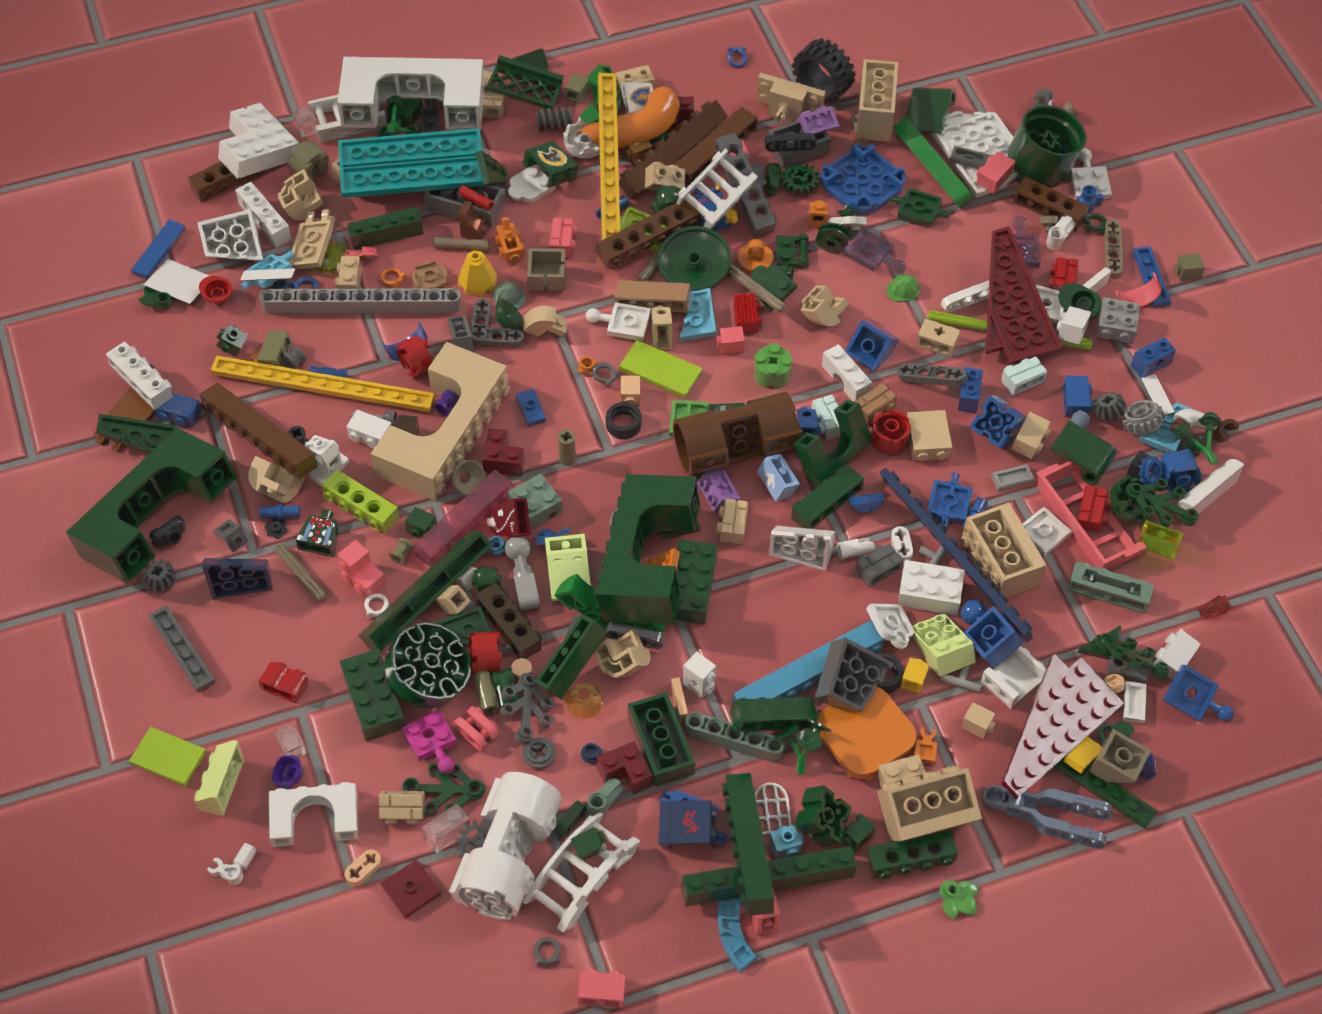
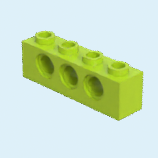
(339, 483)

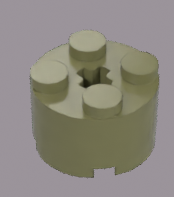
(310, 158)

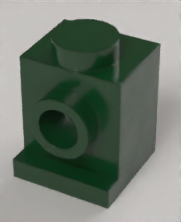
(858, 833)

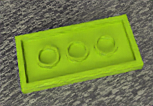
(660, 369)

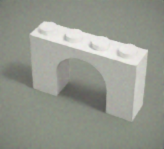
(286, 805)

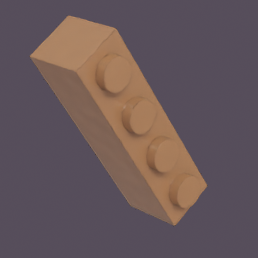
(653, 294)

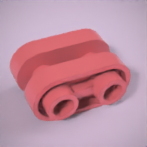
(477, 718)

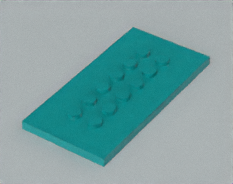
(409, 163)

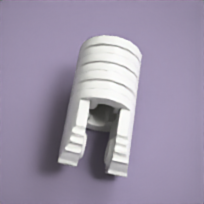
(854, 548)

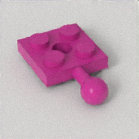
(426, 747)

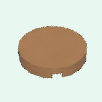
(429, 276)

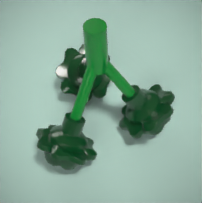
(1193, 442)

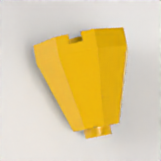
(477, 274)

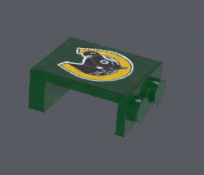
(554, 161)

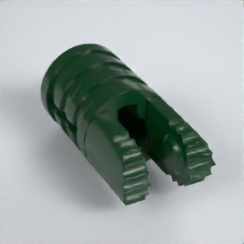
(773, 178)

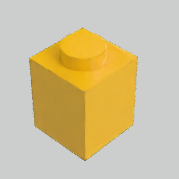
(915, 675)

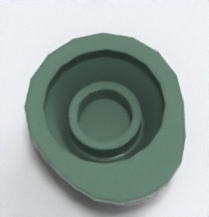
(510, 292)

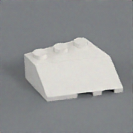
(802, 546)

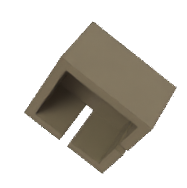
(546, 269)

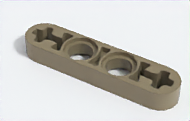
(1113, 249)

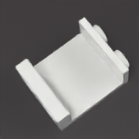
(1014, 677)

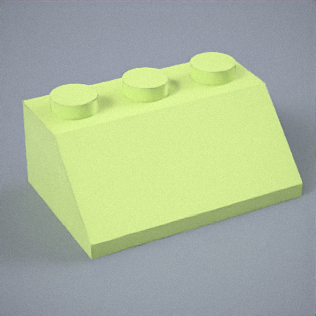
(219, 778)

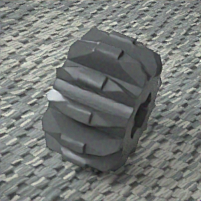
(1109, 406)
(159, 576)

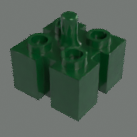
(823, 816)

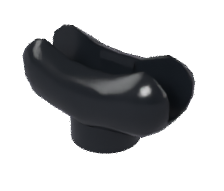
(169, 532)

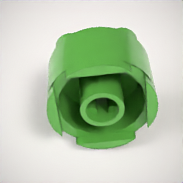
(772, 366)

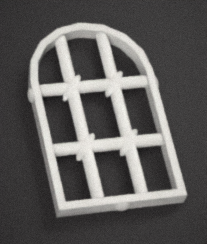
(776, 801)

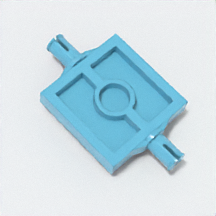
(268, 263)

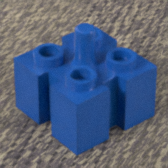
(998, 421)

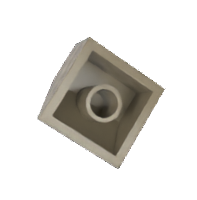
(1120, 759)

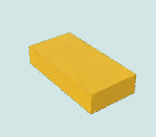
(1083, 754)

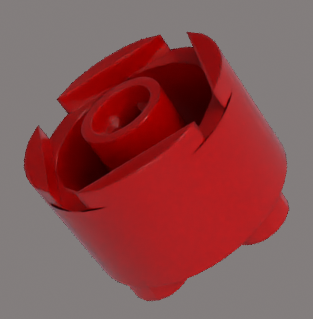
(414, 355)
(890, 432)
(485, 652)

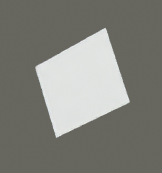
(177, 281)

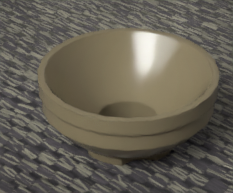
(475, 476)

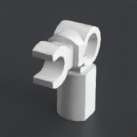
(233, 873)

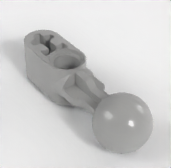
(518, 549)

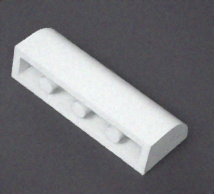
(1212, 486)

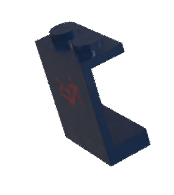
(687, 823)

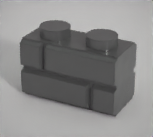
(878, 565)

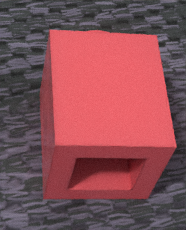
(731, 340)

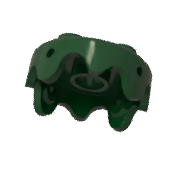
(1127, 511)

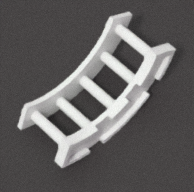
(597, 876)

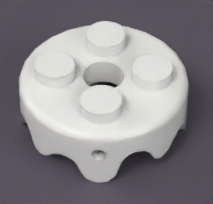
(574, 143)

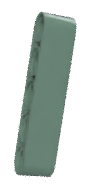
(726, 730)

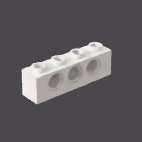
(265, 215)

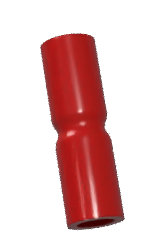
(473, 196)

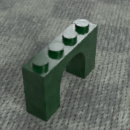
(853, 438)

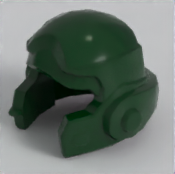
(665, 197)

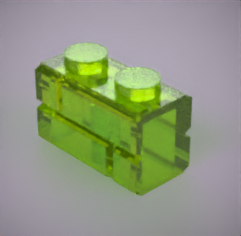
(1160, 539)

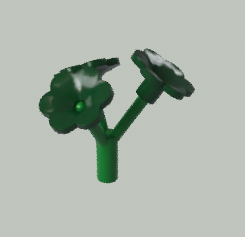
(807, 740)

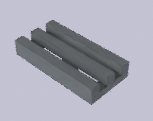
(968, 160)

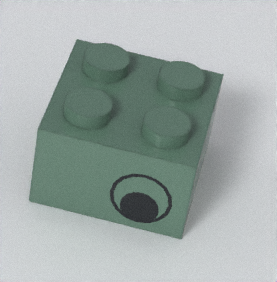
(541, 500)

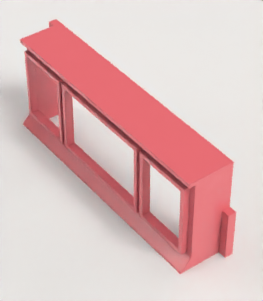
(1056, 473)

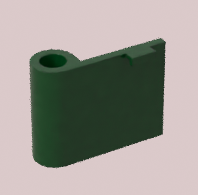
(929, 108)
(1085, 451)

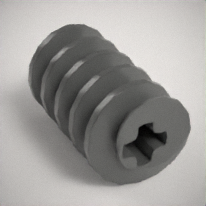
(554, 118)

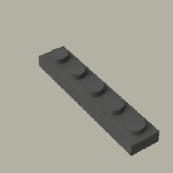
(182, 649)

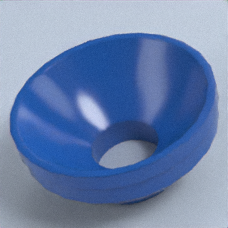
(867, 502)

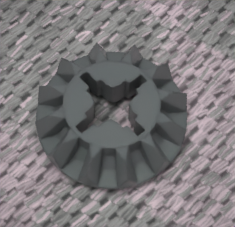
(537, 744)

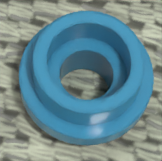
(497, 541)

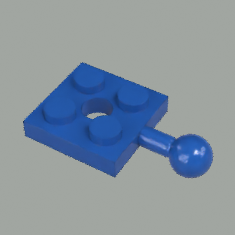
(1204, 692)

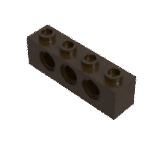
(521, 646)

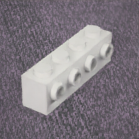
(140, 375)

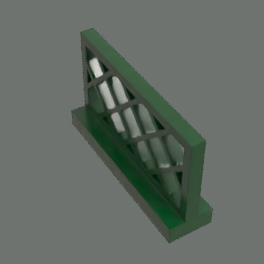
(527, 74)

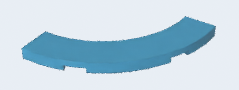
(732, 936)

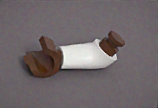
(1191, 416)

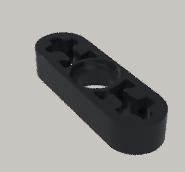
(773, 144)

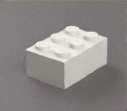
(931, 587)

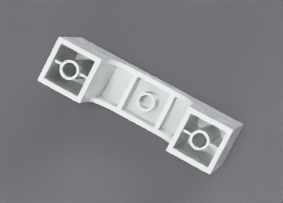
(372, 80)

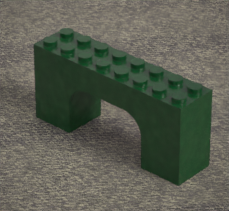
(646, 507)
(109, 531)

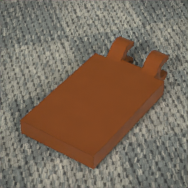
(129, 406)

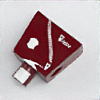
(510, 518)

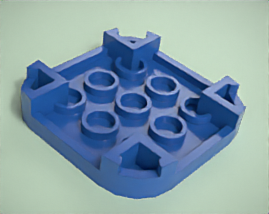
(862, 179)

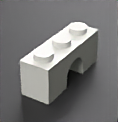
(839, 363)

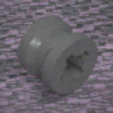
(294, 358)

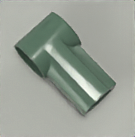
(605, 797)

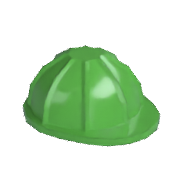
(903, 288)

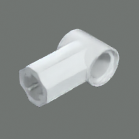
(1059, 233)

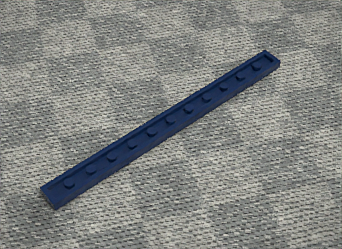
(960, 558)

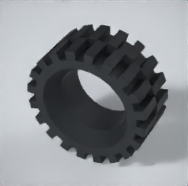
(810, 74)

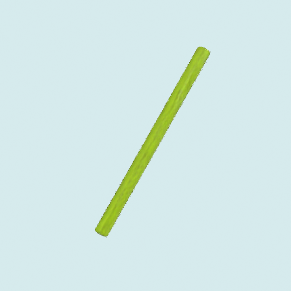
(979, 324)

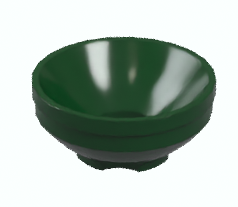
(508, 315)

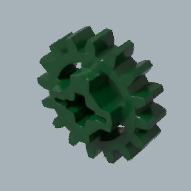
(800, 179)

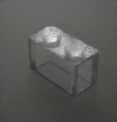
(445, 828)

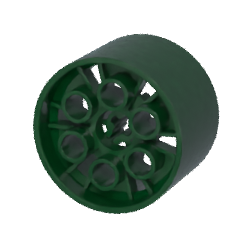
(1047, 144)

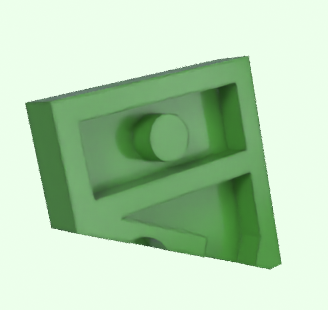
(684, 408)

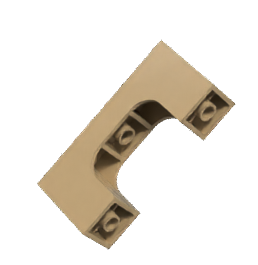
(427, 462)

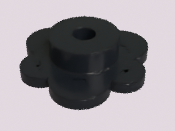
(276, 528)

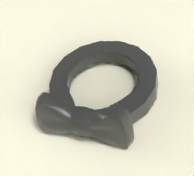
(615, 374)
(554, 959)

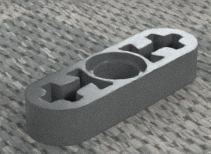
(649, 638)

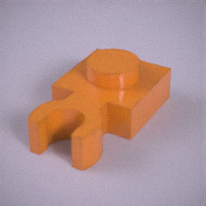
(926, 748)

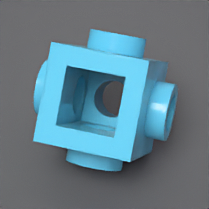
(785, 842)

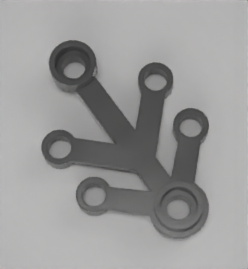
(528, 685)

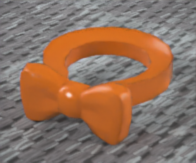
(402, 276)

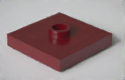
(410, 888)

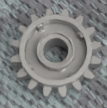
(1143, 417)

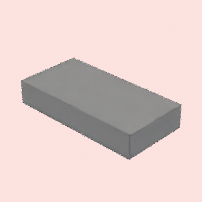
(1012, 477)

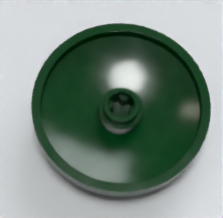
(695, 258)

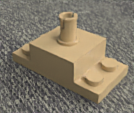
(787, 98)

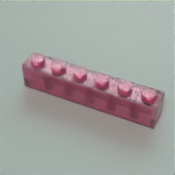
(463, 518)

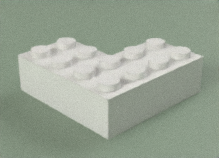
(258, 142)

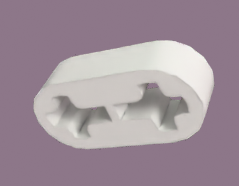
(905, 543)

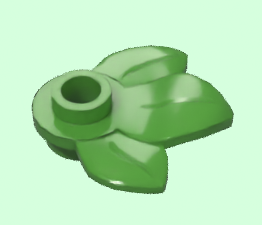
(961, 900)

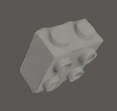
(1118, 320)

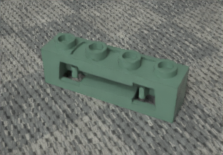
(1111, 587)

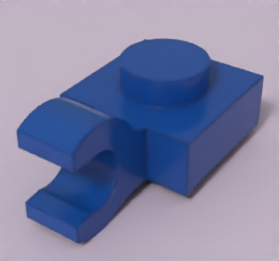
(547, 533)

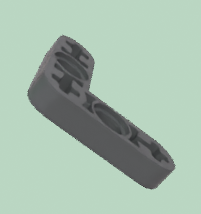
(487, 333)

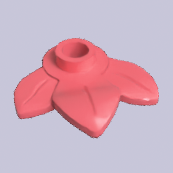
(366, 252)

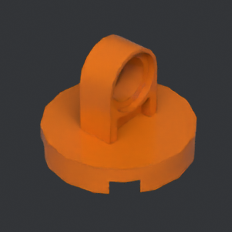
(754, 255)

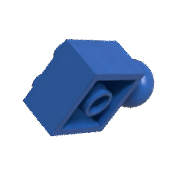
(990, 632)

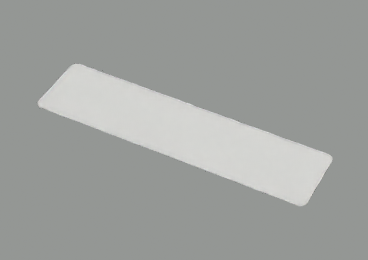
(267, 274)
(1157, 393)

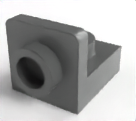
(231, 535)

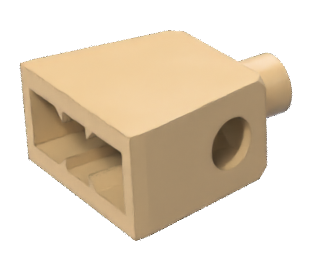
(662, 321)

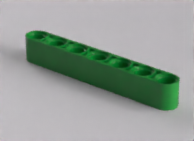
(932, 162)

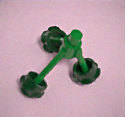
(395, 104)

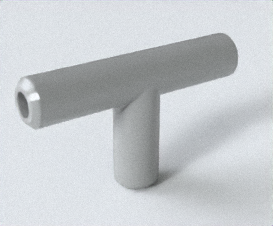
(935, 556)
(962, 680)

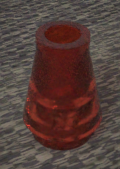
(1216, 606)

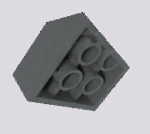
(850, 675)

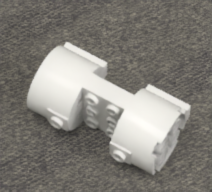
(495, 875)

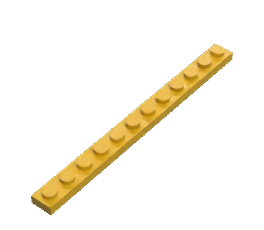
(608, 155)
(323, 384)

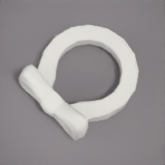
(370, 613)

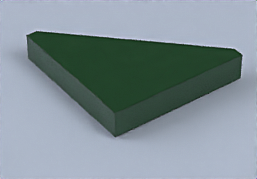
(1092, 650)

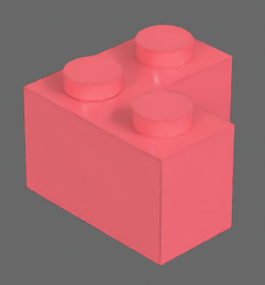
(359, 570)

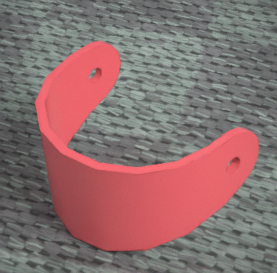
(1145, 294)

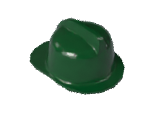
(1079, 297)

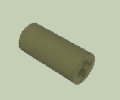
(566, 447)
(486, 692)

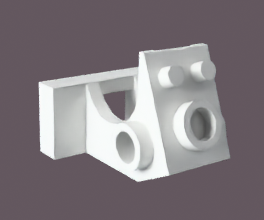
(325, 453)

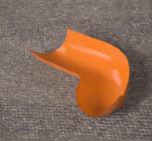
(642, 125)

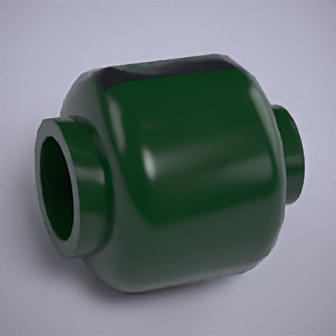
(485, 577)

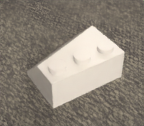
(231, 237)

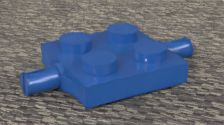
(949, 501)

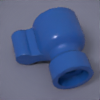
(1090, 197)

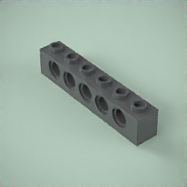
(758, 224)

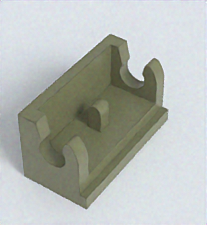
(275, 347)

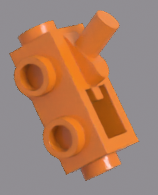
(509, 241)

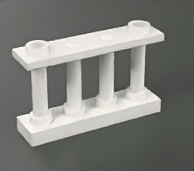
(333, 130)
(734, 194)

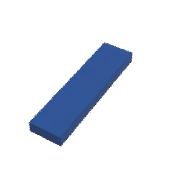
(158, 249)
(1147, 265)

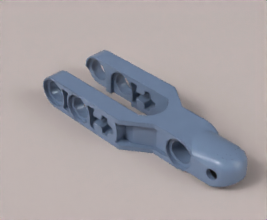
(1026, 804)

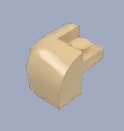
(300, 196)
(822, 306)
(273, 480)
(622, 656)

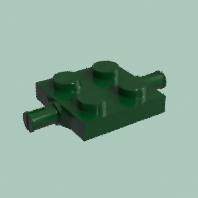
(919, 207)

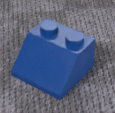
(871, 345)

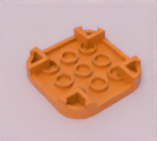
(867, 737)

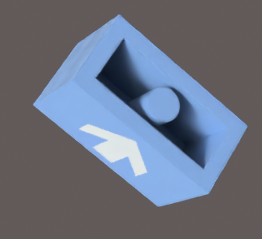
(778, 477)

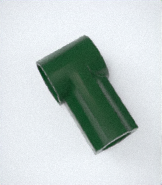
(502, 679)

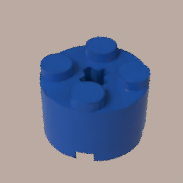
(1180, 470)

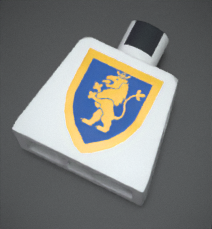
(635, 95)

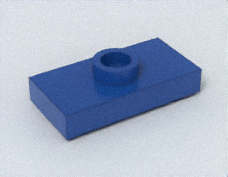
(530, 407)

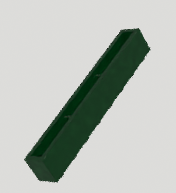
(425, 590)
(749, 845)
(784, 874)

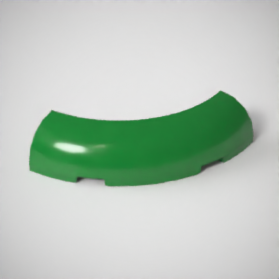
(591, 113)
(579, 595)

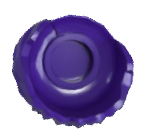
(287, 771)

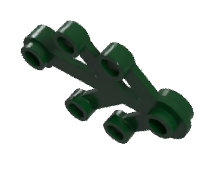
(1139, 493)
(1135, 657)
(448, 788)

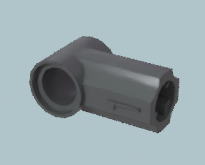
(1126, 670)

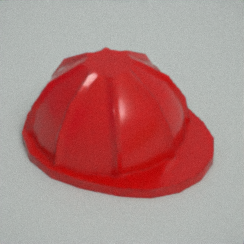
(215, 289)

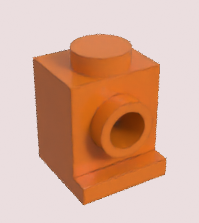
(818, 209)

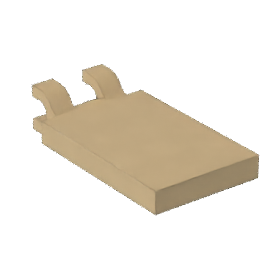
(312, 241)

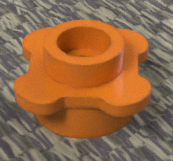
(586, 361)

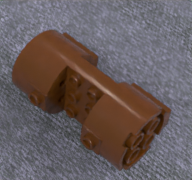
(718, 438)

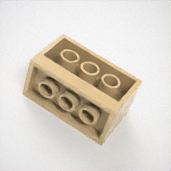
(877, 100)
(1003, 550)
(931, 816)

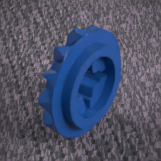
(1151, 464)

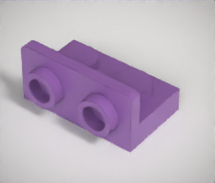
(818, 121)
(717, 488)

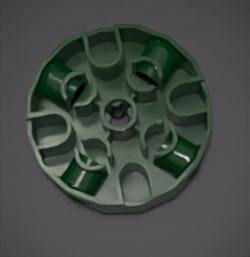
(427, 665)

